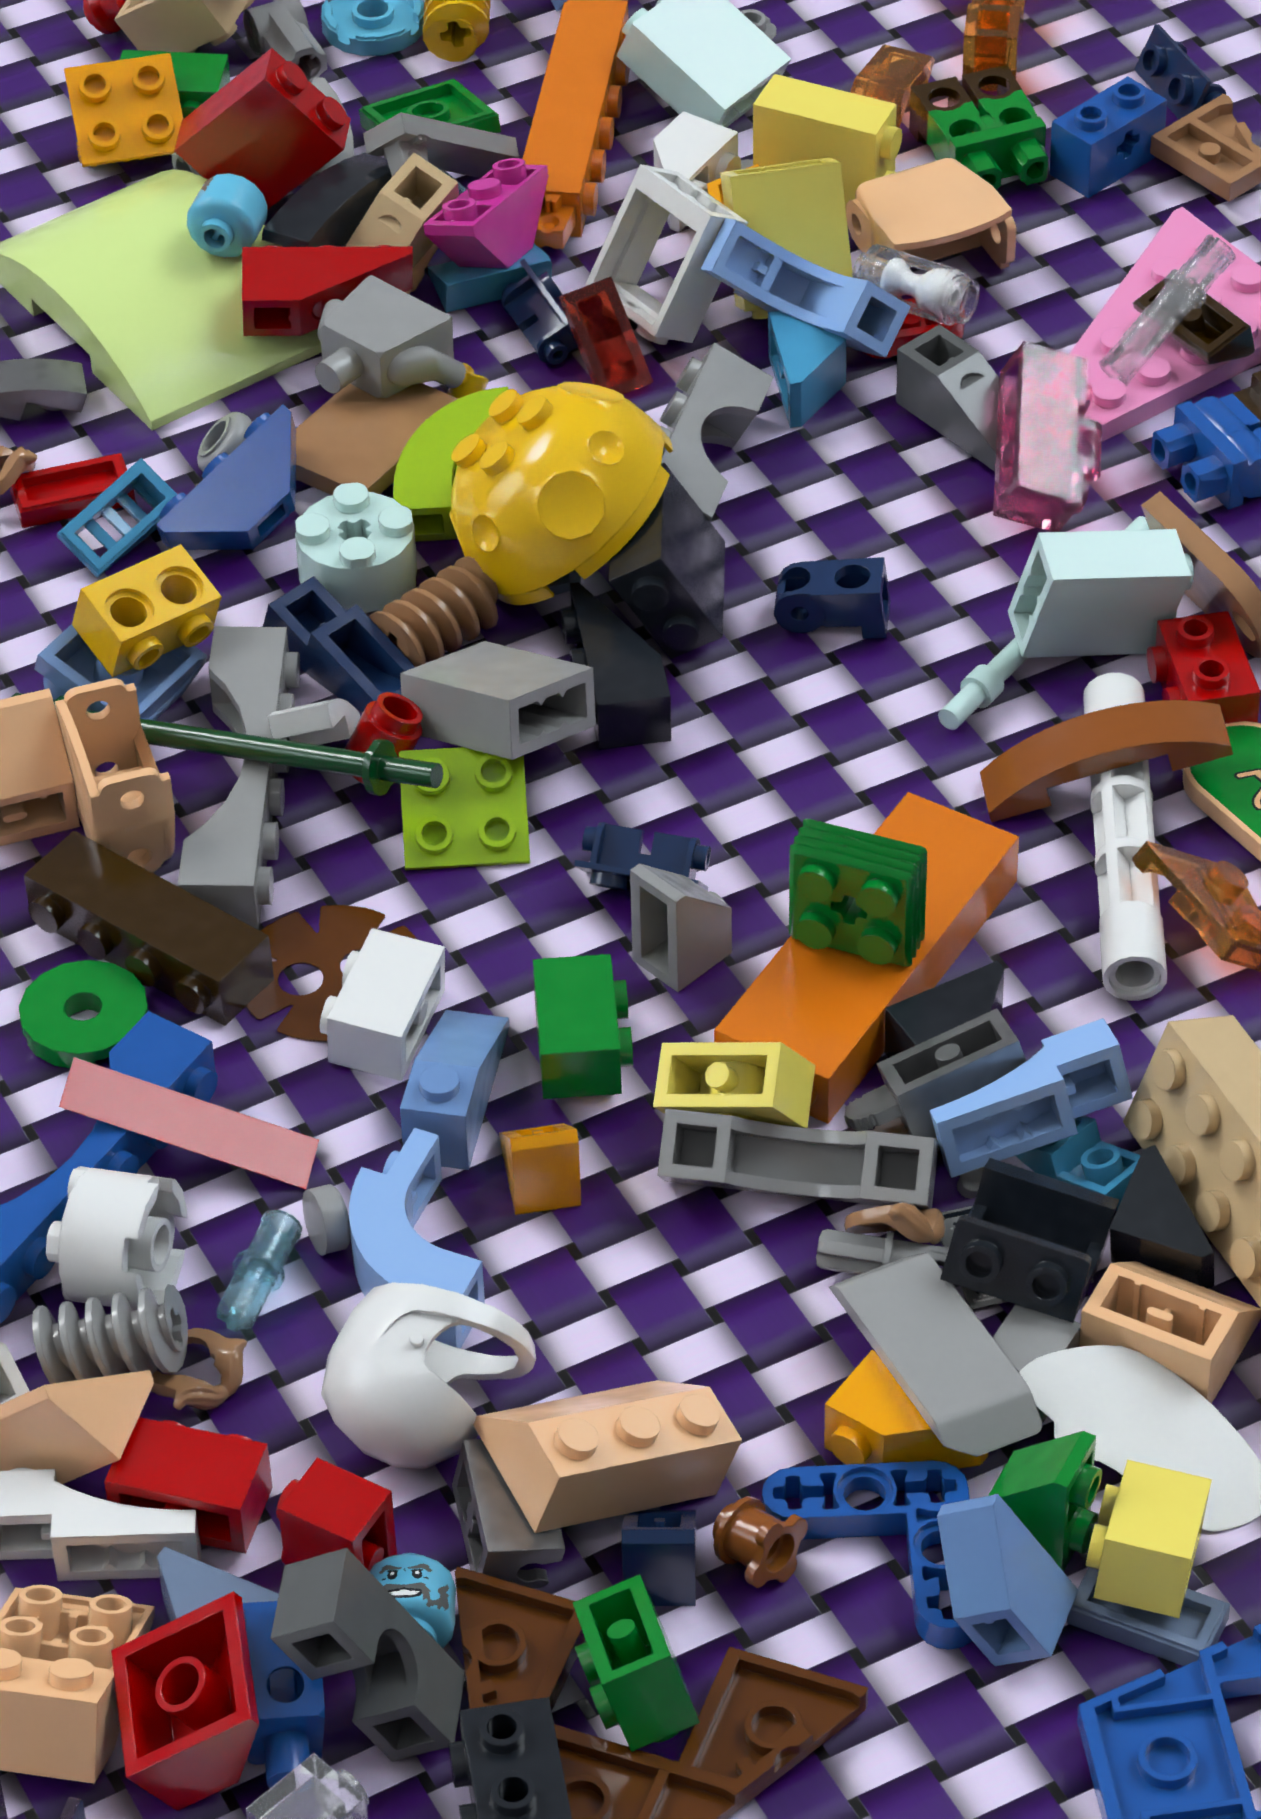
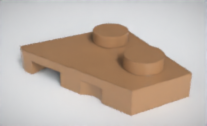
(1211, 149)

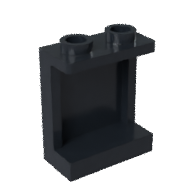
(1030, 1240)

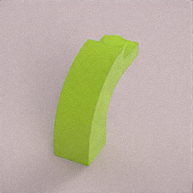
(425, 466)

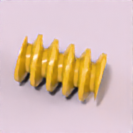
(455, 27)

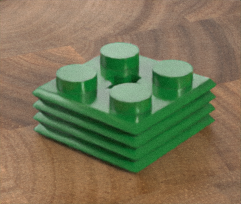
(857, 893)

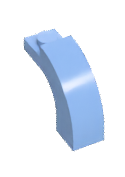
(789, 284)
(383, 1236)

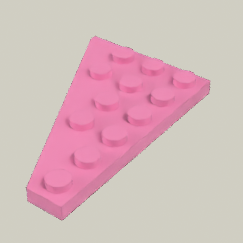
(1173, 370)

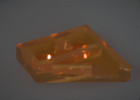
(1211, 900)

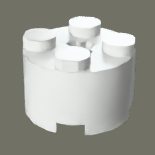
(117, 1235)

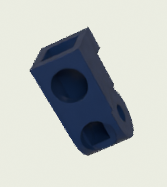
(834, 596)

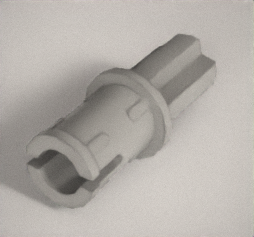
(861, 1253)

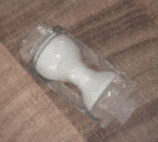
(940, 293)

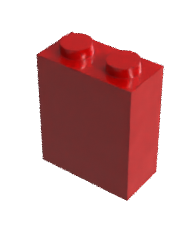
(265, 128)

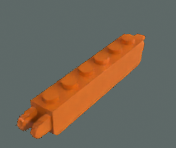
(577, 115)

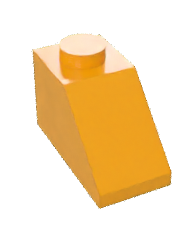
(877, 1423)

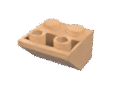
(34, 770)
(1169, 1321)

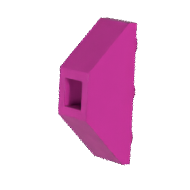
(493, 218)

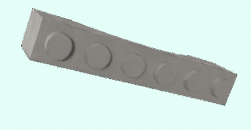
(230, 852)

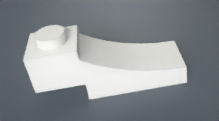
(86, 1533)

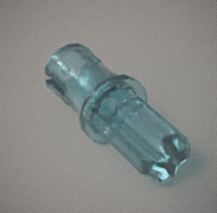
(259, 1270)

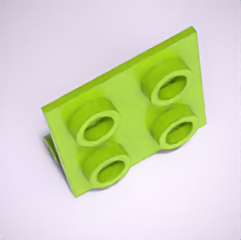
(472, 815)

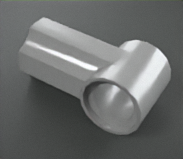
(286, 30)

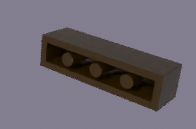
(149, 928)

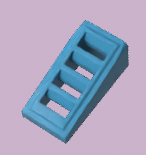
(149, 487)

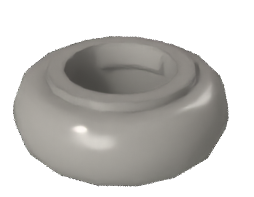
(223, 437)

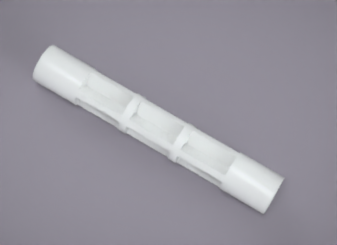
(1128, 899)

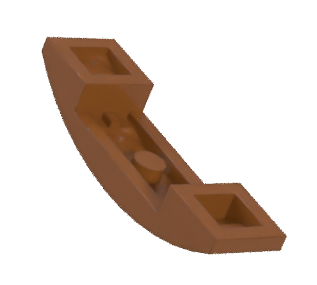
(1099, 743)

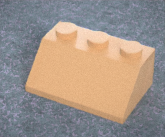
(611, 1451)

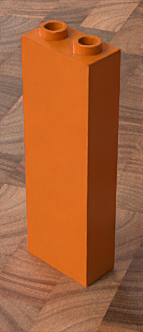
(835, 1001)

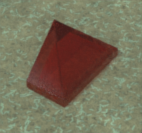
(605, 337)

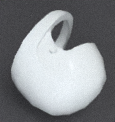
(392, 1377)

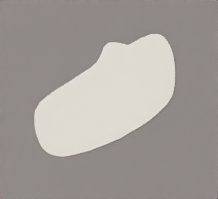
(1148, 1418)

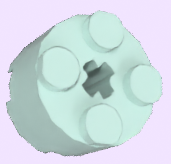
(358, 547)

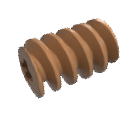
(441, 612)

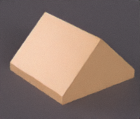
(72, 1424)

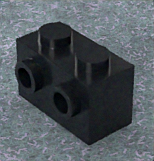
(510, 1762)

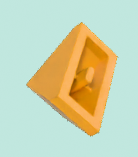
(542, 1167)

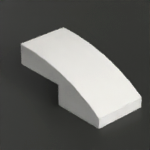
(315, 722)

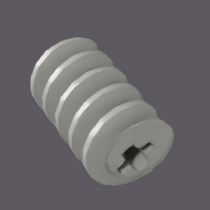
(112, 1342)

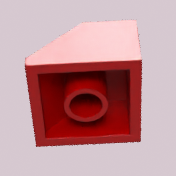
(187, 1703)

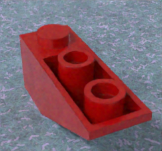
(290, 285)

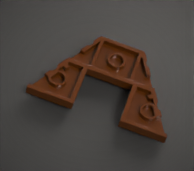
(750, 1729)

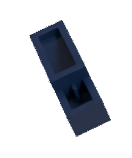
(338, 645)

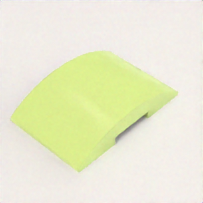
(147, 299)

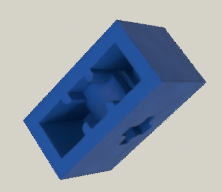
(1106, 136)

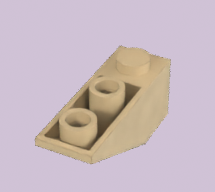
(404, 206)

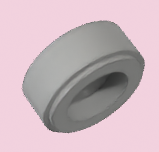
(326, 1219)

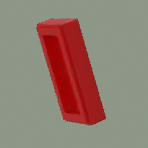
(64, 489)

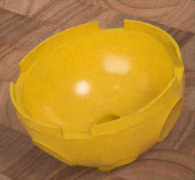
(555, 485)

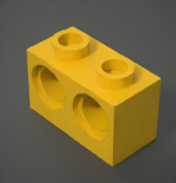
(146, 611)

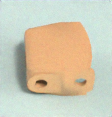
(933, 213)
(132, 802)

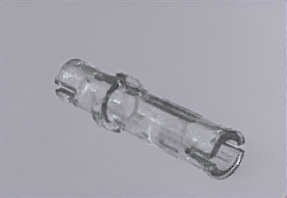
(1182, 292)

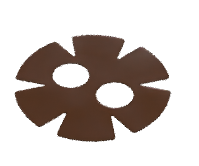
(294, 942)

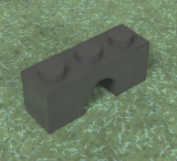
(343, 1619)

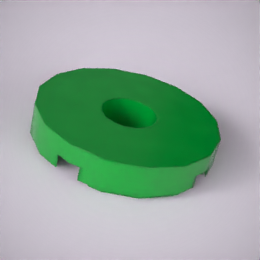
(74, 988)

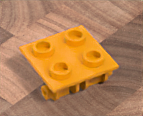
(124, 109)

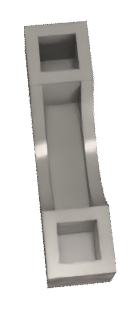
(715, 408)
(797, 1160)

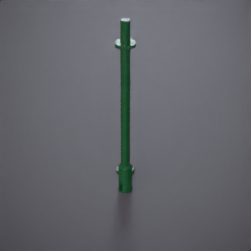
(376, 766)

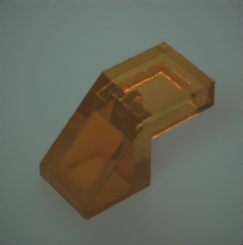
(892, 75)

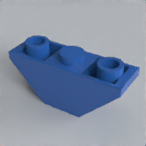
(240, 492)

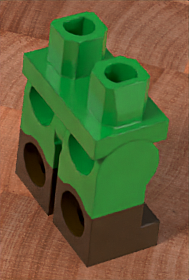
(982, 131)

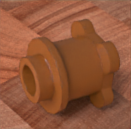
(758, 1541)

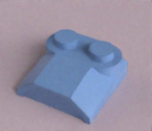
(71, 663)

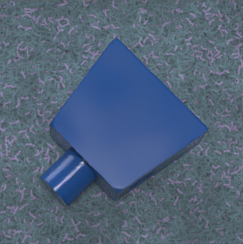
(286, 1700)

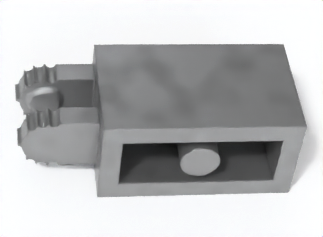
(936, 1075)

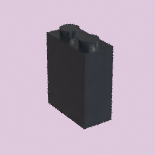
(674, 573)

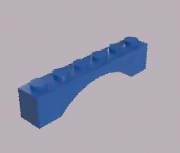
(151, 1052)

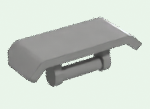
(940, 1355)

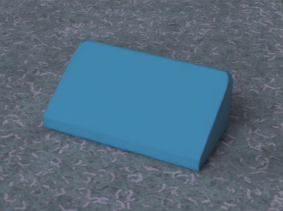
(474, 286)

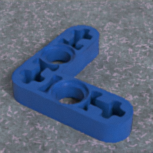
(914, 1520)

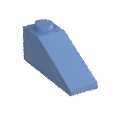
(454, 1083)

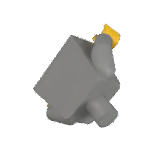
(389, 342)

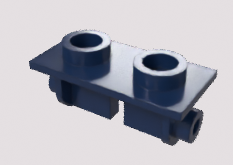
(1174, 74)
(536, 312)
(618, 850)

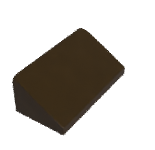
(1209, 331)

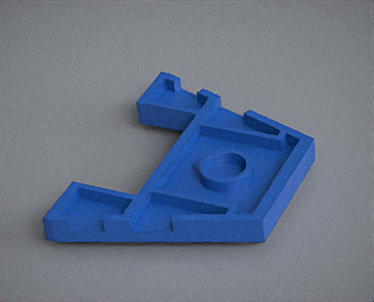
(1168, 1741)

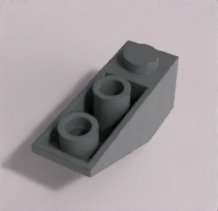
(951, 390)

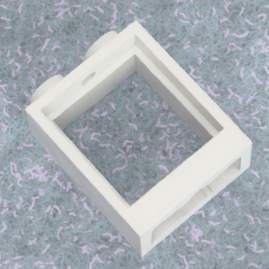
(633, 237)

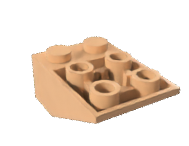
(60, 1679)

